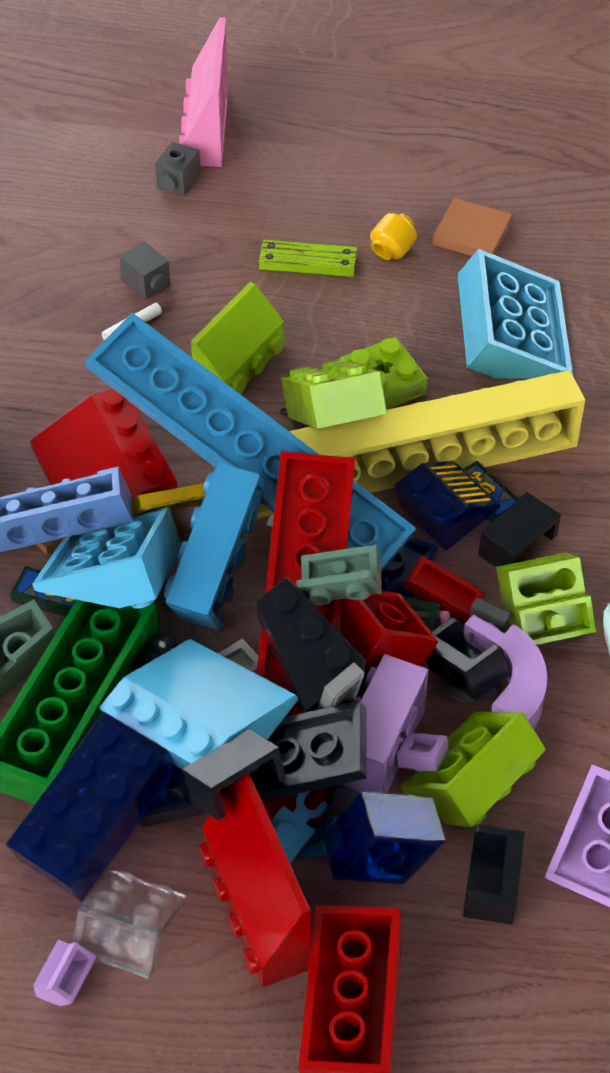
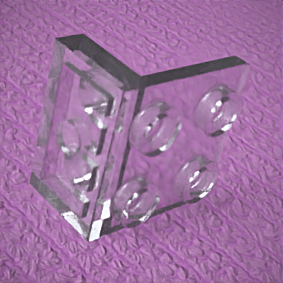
(126, 921)

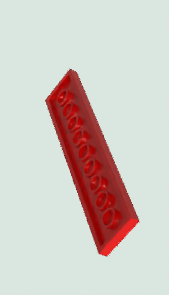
(307, 520)

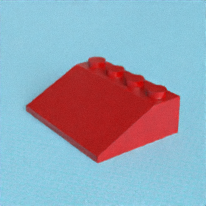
(104, 435)
(258, 886)

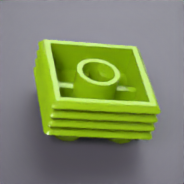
(399, 372)

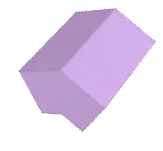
(63, 973)

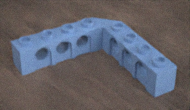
(64, 509)

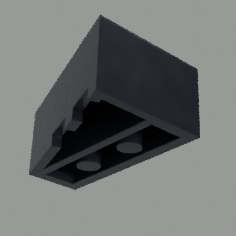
(303, 643)

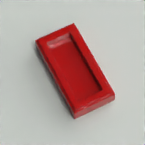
(441, 586)

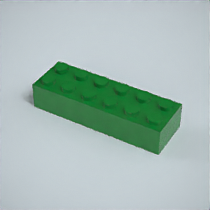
(65, 691)

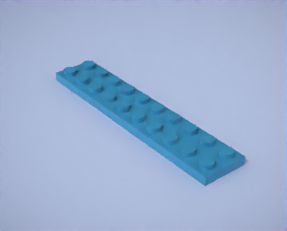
(223, 423)

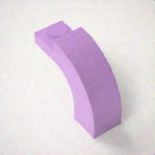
(526, 666)

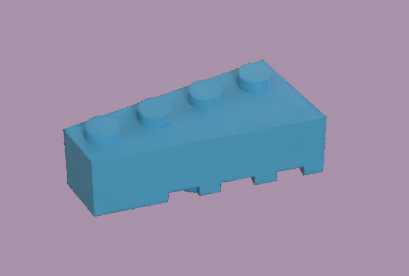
(215, 546)

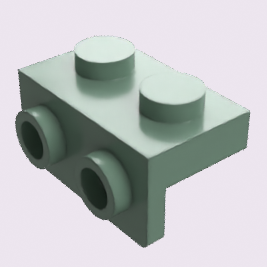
(341, 575)

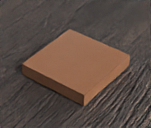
(471, 228)

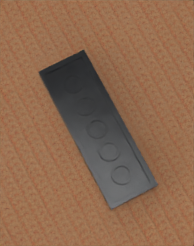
(316, 753)

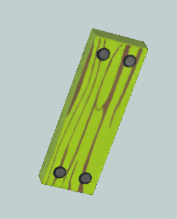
(308, 258)

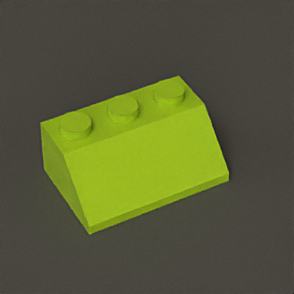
(240, 338)
(480, 766)

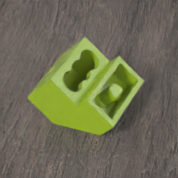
(547, 597)

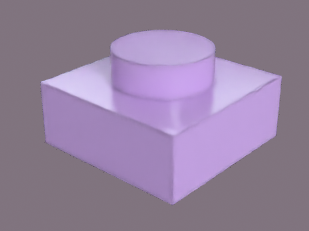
(422, 752)

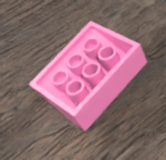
(207, 100)

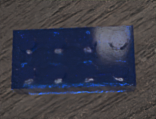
(92, 806)

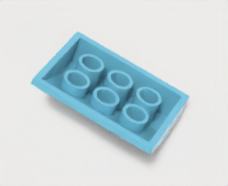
(511, 319)
(115, 563)
(196, 702)

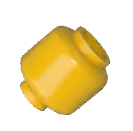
(393, 236)

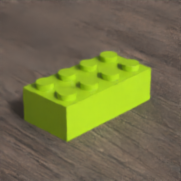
(334, 394)

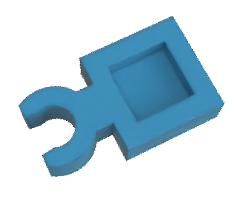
(292, 827)

